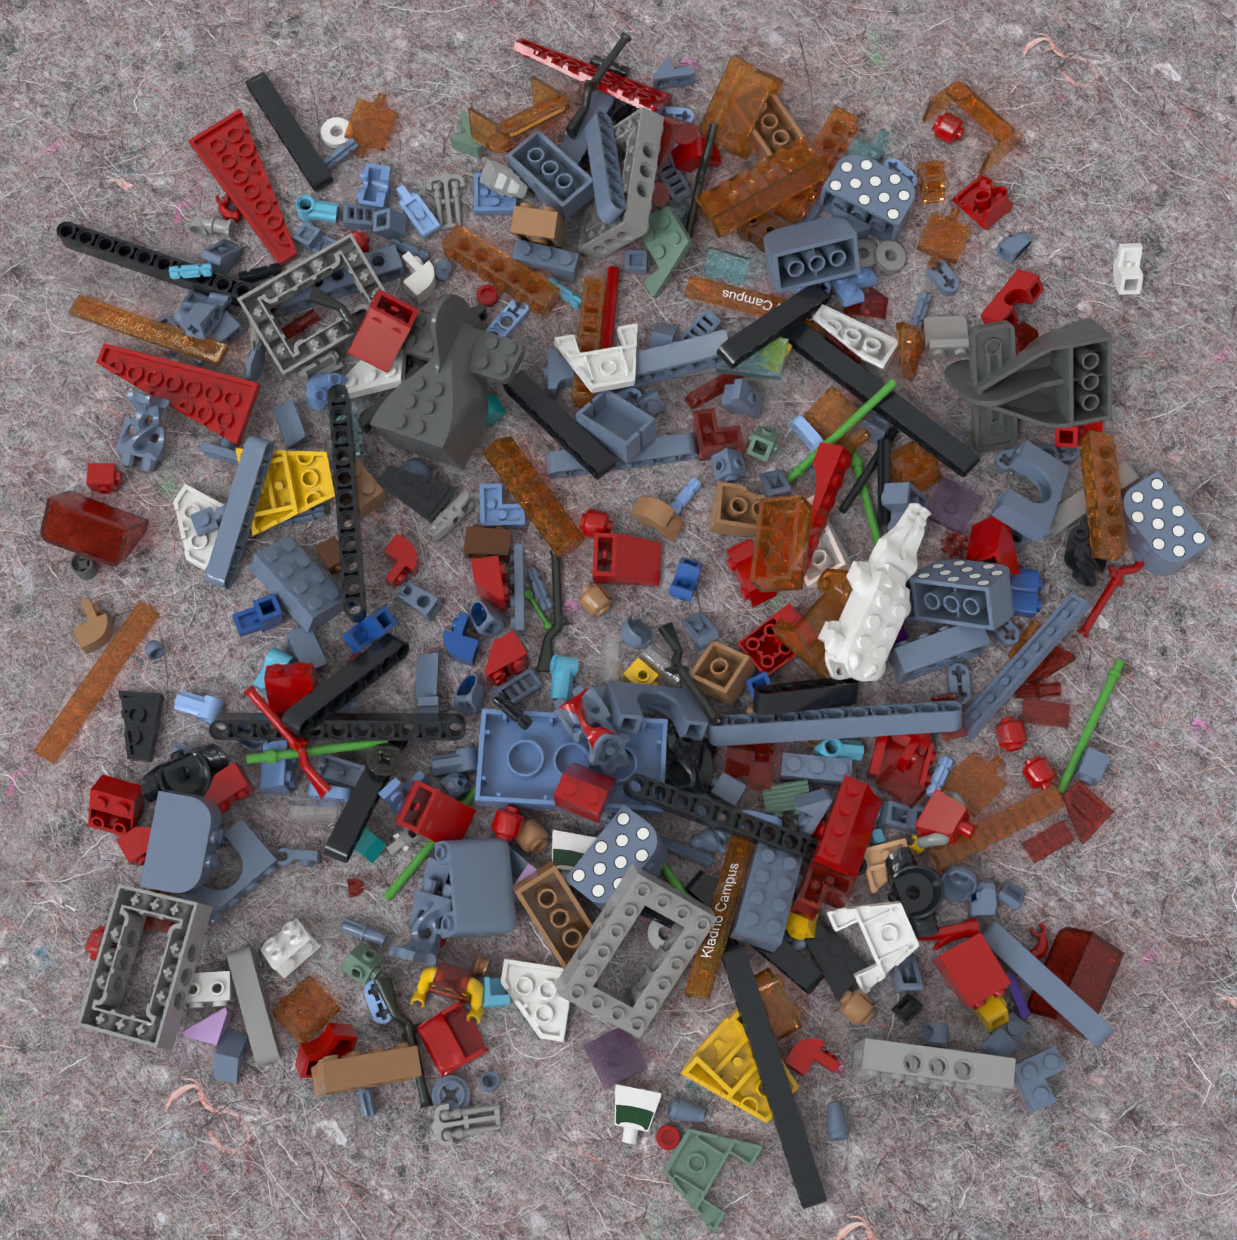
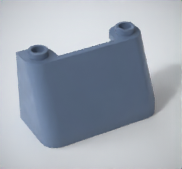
(479, 887)

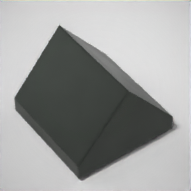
(907, 1008)

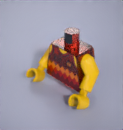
(454, 984)

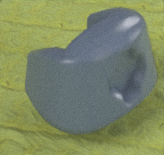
(443, 269)

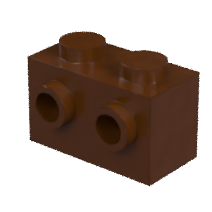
(757, 228)
(487, 542)

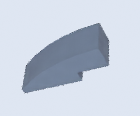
(899, 816)

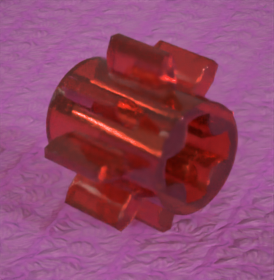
(957, 549)

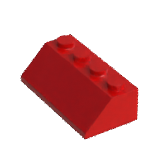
(848, 827)

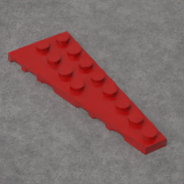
(612, 83)
(236, 166)
(203, 395)

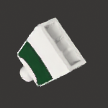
(568, 850)
(634, 1111)

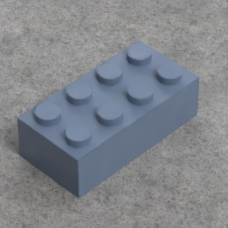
(551, 174)
(297, 583)
(937, 651)
(766, 898)

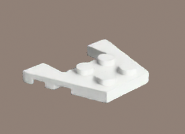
(606, 367)
(886, 933)

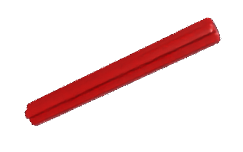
(610, 307)

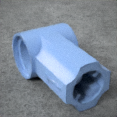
(203, 707)

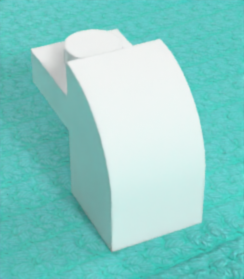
(1126, 269)
(422, 281)

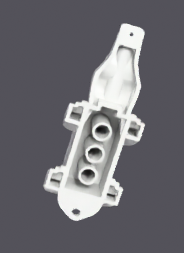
(877, 603)

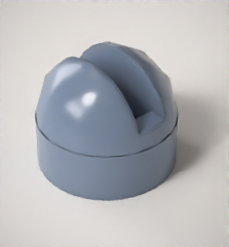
(154, 649)
(484, 1081)

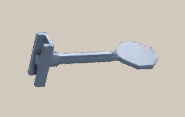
(253, 371)

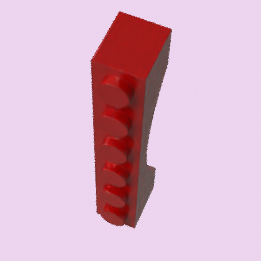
(830, 467)
(226, 788)

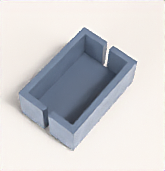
(617, 424)

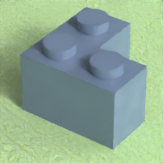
(897, 499)
(1031, 1076)

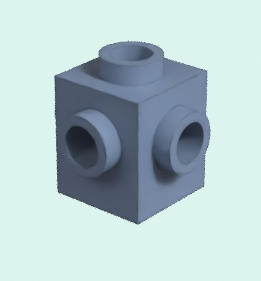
(728, 466)

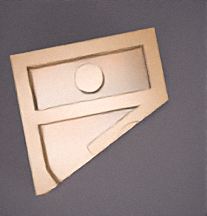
(876, 858)

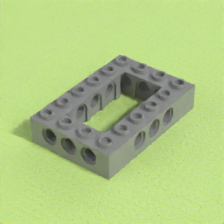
(638, 152)
(294, 280)
(637, 889)
(113, 967)
(933, 1066)

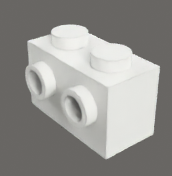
(211, 988)

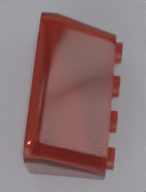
(91, 528)
(1084, 965)

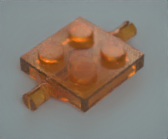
(371, 125)
(943, 238)
(976, 782)

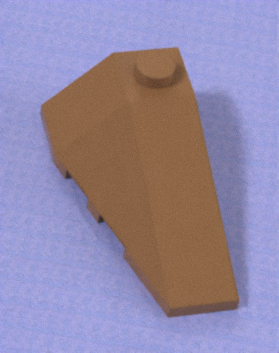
(734, 510)

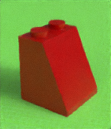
(289, 684)
(584, 791)
(972, 972)

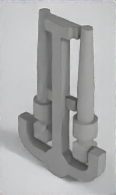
(445, 178)
(438, 1125)

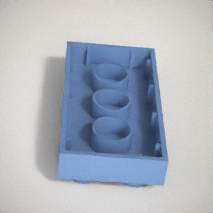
(527, 765)

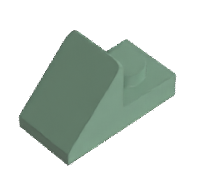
(463, 141)

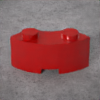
(740, 562)
(335, 1040)

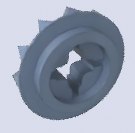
(451, 1082)

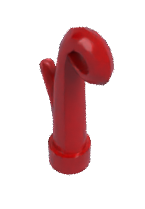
(953, 932)

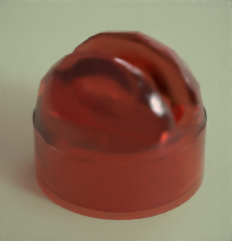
(355, 887)

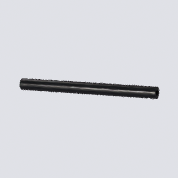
(855, 490)

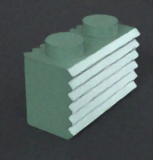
(780, 798)

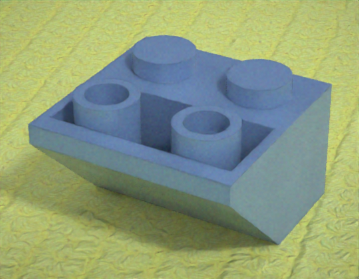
(278, 776)

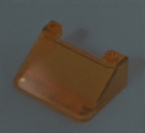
(739, 104)
(803, 637)

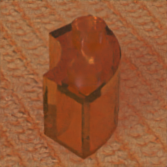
(780, 1012)

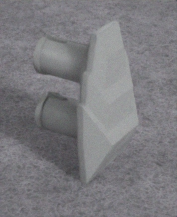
(503, 180)

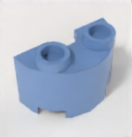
(376, 185)
(318, 388)

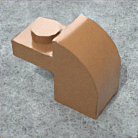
(658, 515)
(96, 631)

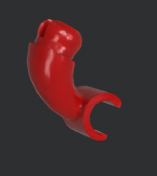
(224, 211)
(1041, 948)

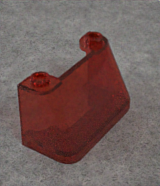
(674, 132)

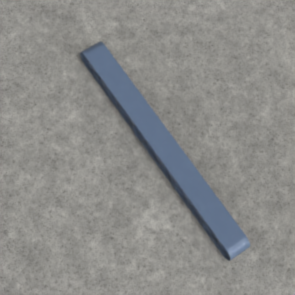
(837, 723)

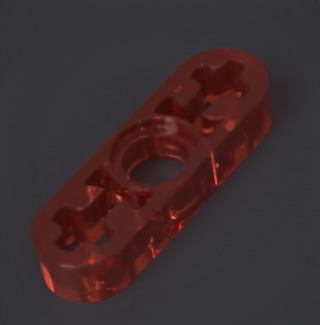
(710, 390)

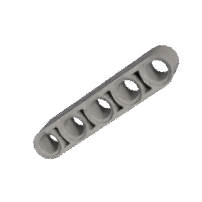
(1074, 508)
(254, 1006)

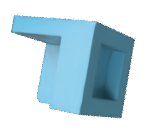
(494, 993)

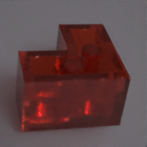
(711, 438)
(751, 761)
(821, 886)

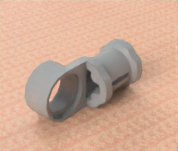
(204, 226)

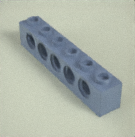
(390, 270)

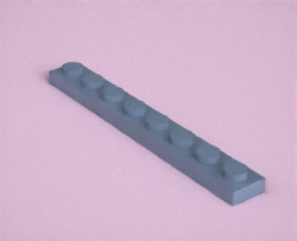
(1023, 663)

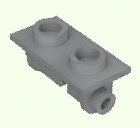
(326, 363)

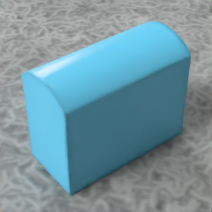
(877, 836)

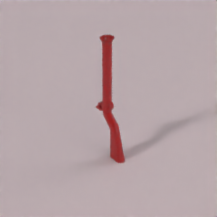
(1116, 580)
(315, 778)

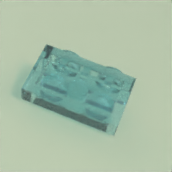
(726, 266)

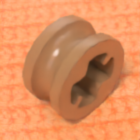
(482, 965)

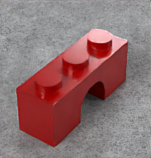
(1020, 288)

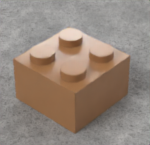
(369, 492)
(722, 672)

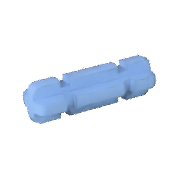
(685, 495)
(939, 775)

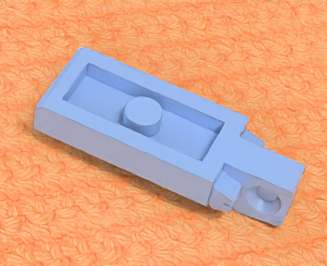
(417, 213)

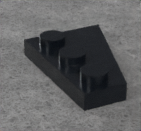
(416, 491)
(141, 721)
(834, 959)

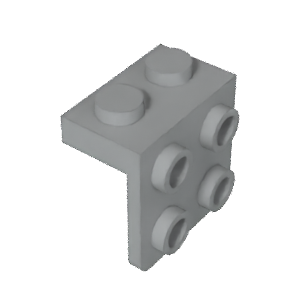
(946, 337)

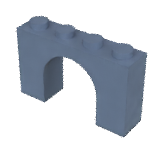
(1049, 477)
(627, 699)
(257, 864)

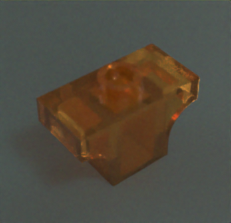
(931, 181)

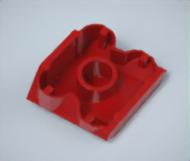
(984, 201)

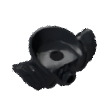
(1079, 557)
(202, 761)
(694, 764)
(903, 872)

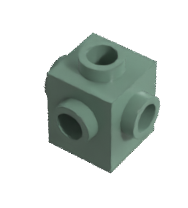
(763, 443)
(363, 964)

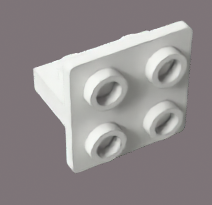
(289, 948)

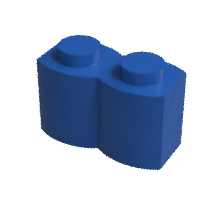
(1025, 593)

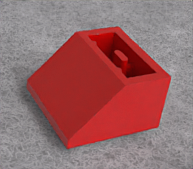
(489, 581)
(505, 659)
(115, 805)

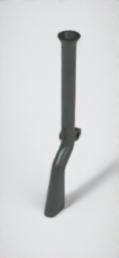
(592, 85)
(700, 177)
(321, 298)
(557, 616)
(669, 634)
(387, 993)

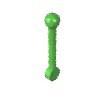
(529, 596)

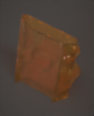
(909, 348)
(830, 413)
(915, 466)
(305, 1010)

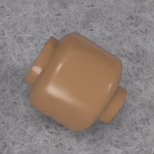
(595, 600)
(532, 837)
(857, 1006)

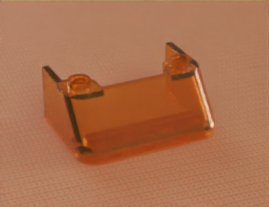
(546, 112)
(981, 112)

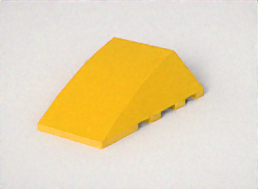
(292, 486)
(729, 1070)

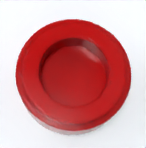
(487, 295)
(668, 1137)

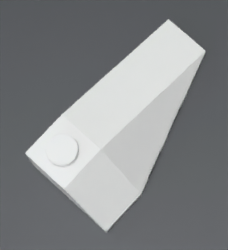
(864, 341)
(827, 555)

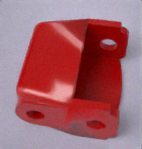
(452, 1039)

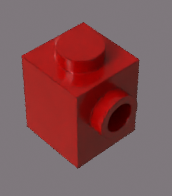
(104, 477)

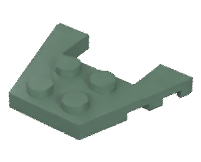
(667, 244)
(697, 1165)

